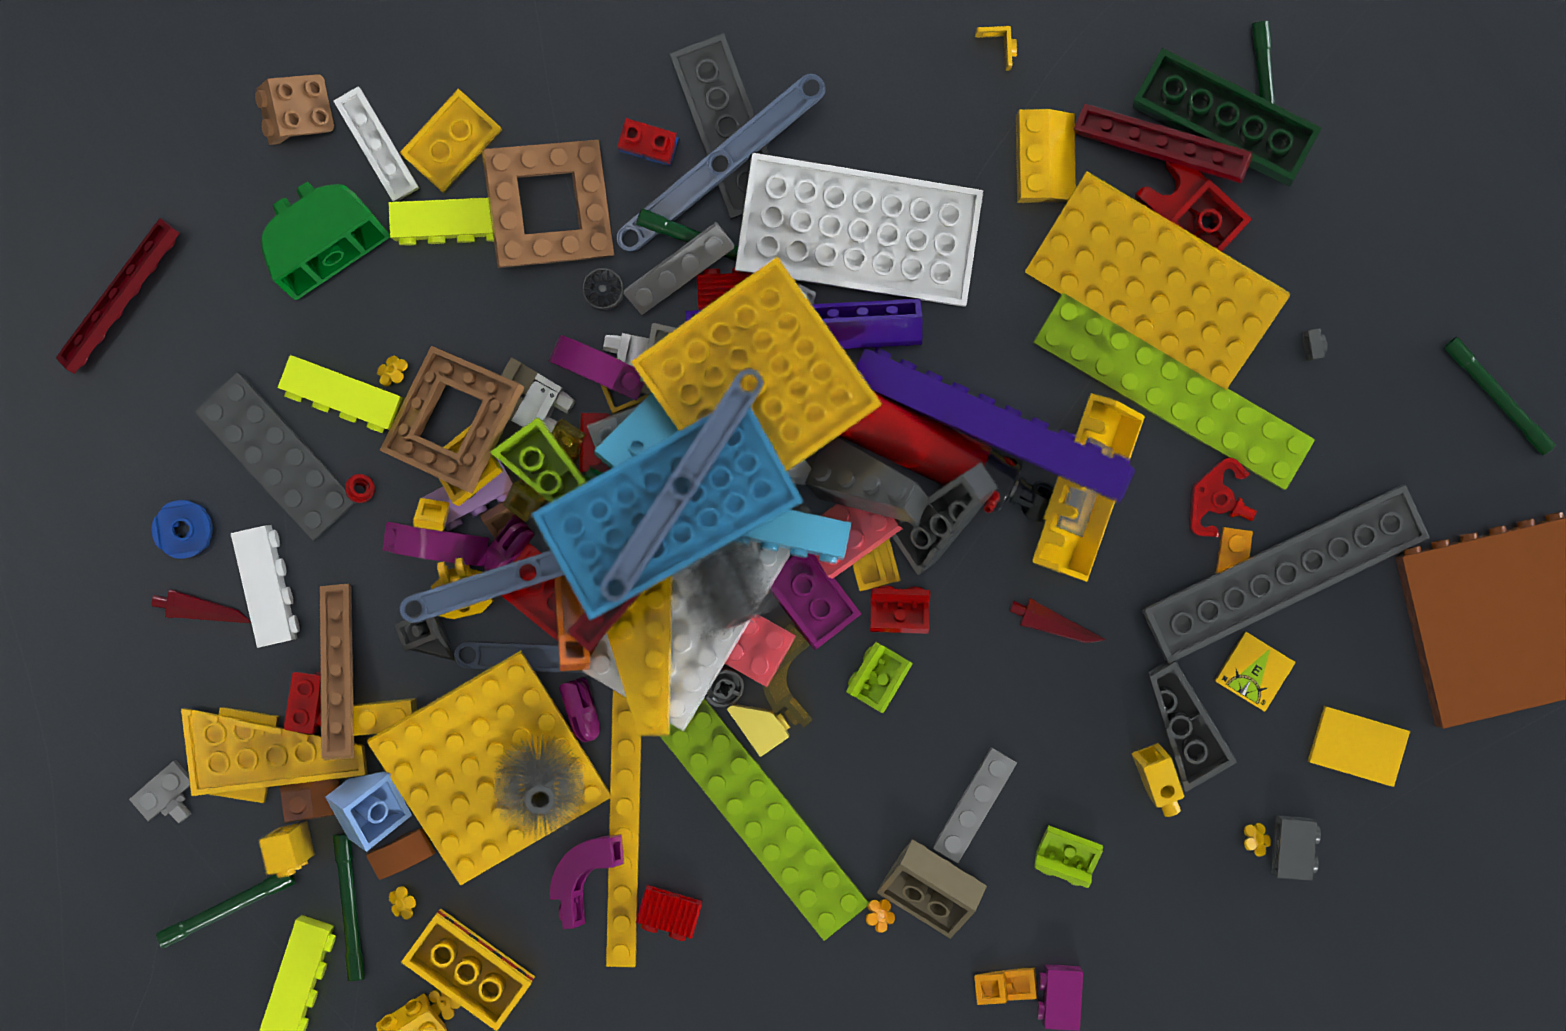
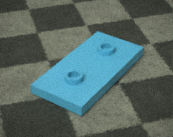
(637, 433)

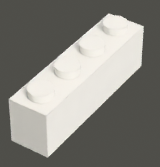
(265, 586)

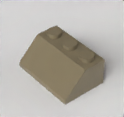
(932, 889)

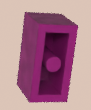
(1061, 997)

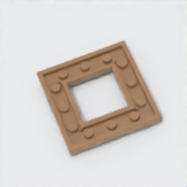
(515, 247)
(498, 403)

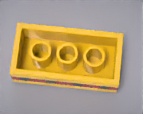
(468, 969)

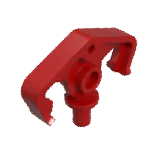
(1214, 496)

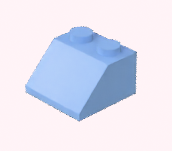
(368, 808)

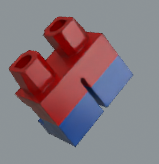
(648, 141)

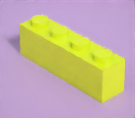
(440, 220)
(340, 392)
(298, 975)

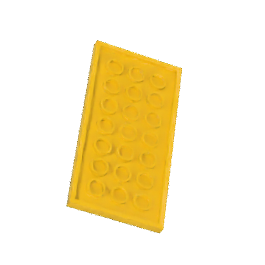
(1157, 280)

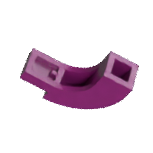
(597, 366)
(435, 544)
(573, 870)

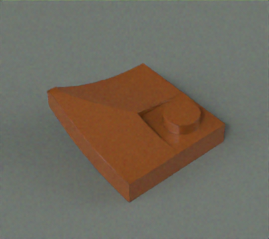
(307, 800)

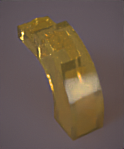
(522, 497)
(778, 692)

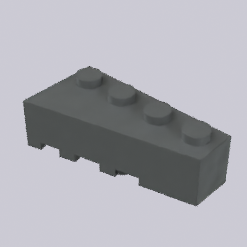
(1191, 732)

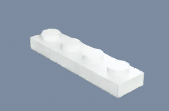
(376, 144)

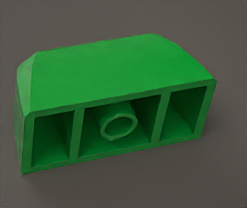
(318, 237)

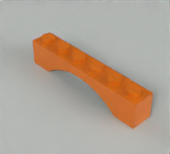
(568, 610)

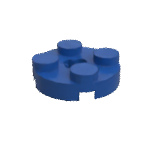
(169, 518)

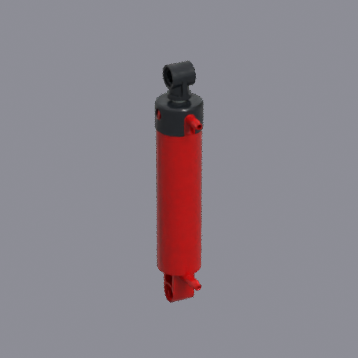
(945, 455)

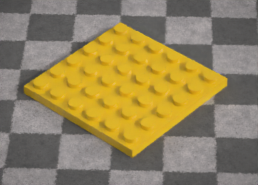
(769, 327)
(448, 759)

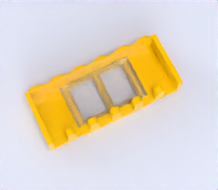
(1068, 539)

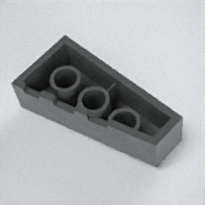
(862, 482)
(944, 518)

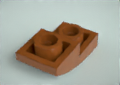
(400, 854)

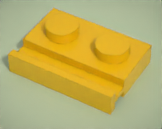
(876, 568)

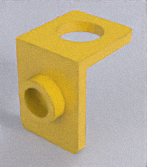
(1010, 45)
(614, 409)

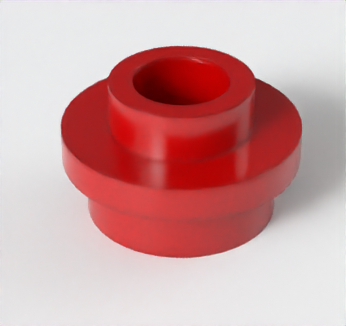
(365, 482)

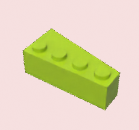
(540, 461)

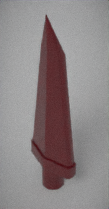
(189, 607)
(1044, 619)

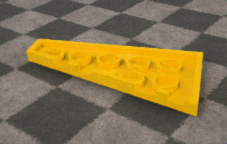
(643, 657)
(245, 755)

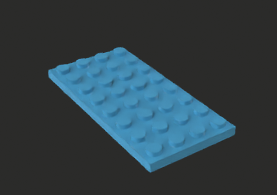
(600, 517)

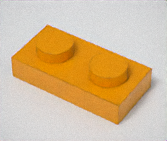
(1233, 547)

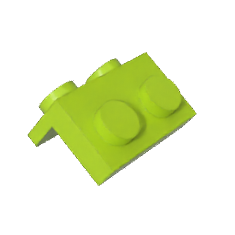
(878, 677)
(1067, 856)

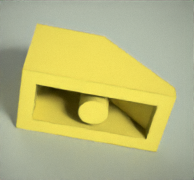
(760, 726)

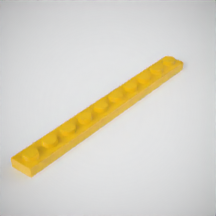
(624, 822)

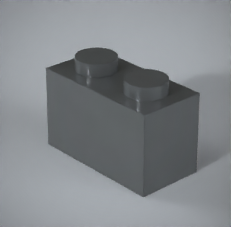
(1295, 848)

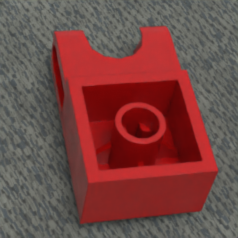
(1196, 200)

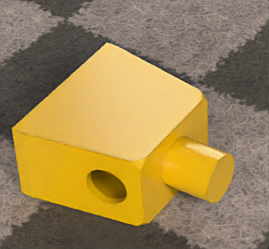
(1159, 778)

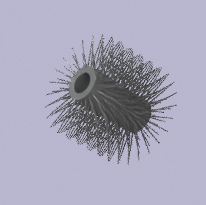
(726, 590)
(539, 786)

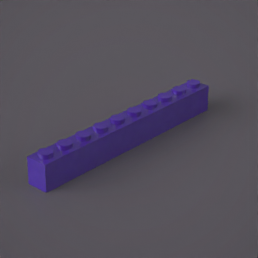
(996, 426)

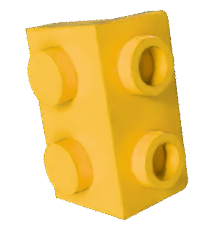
(413, 1016)

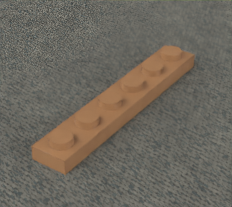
(336, 672)

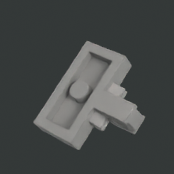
(164, 794)

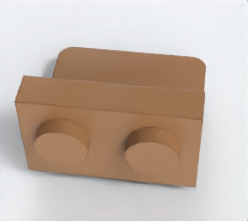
(294, 107)

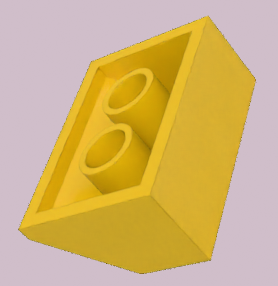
(1045, 155)

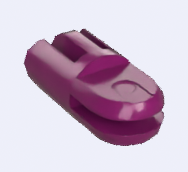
(508, 544)
(580, 709)

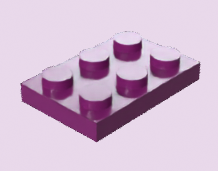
(813, 600)

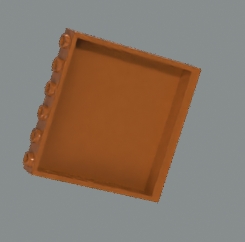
(1490, 619)

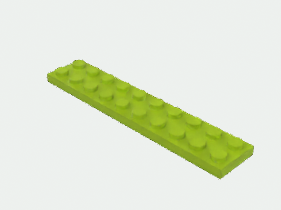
(1174, 392)
(766, 821)

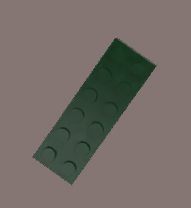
(1226, 113)

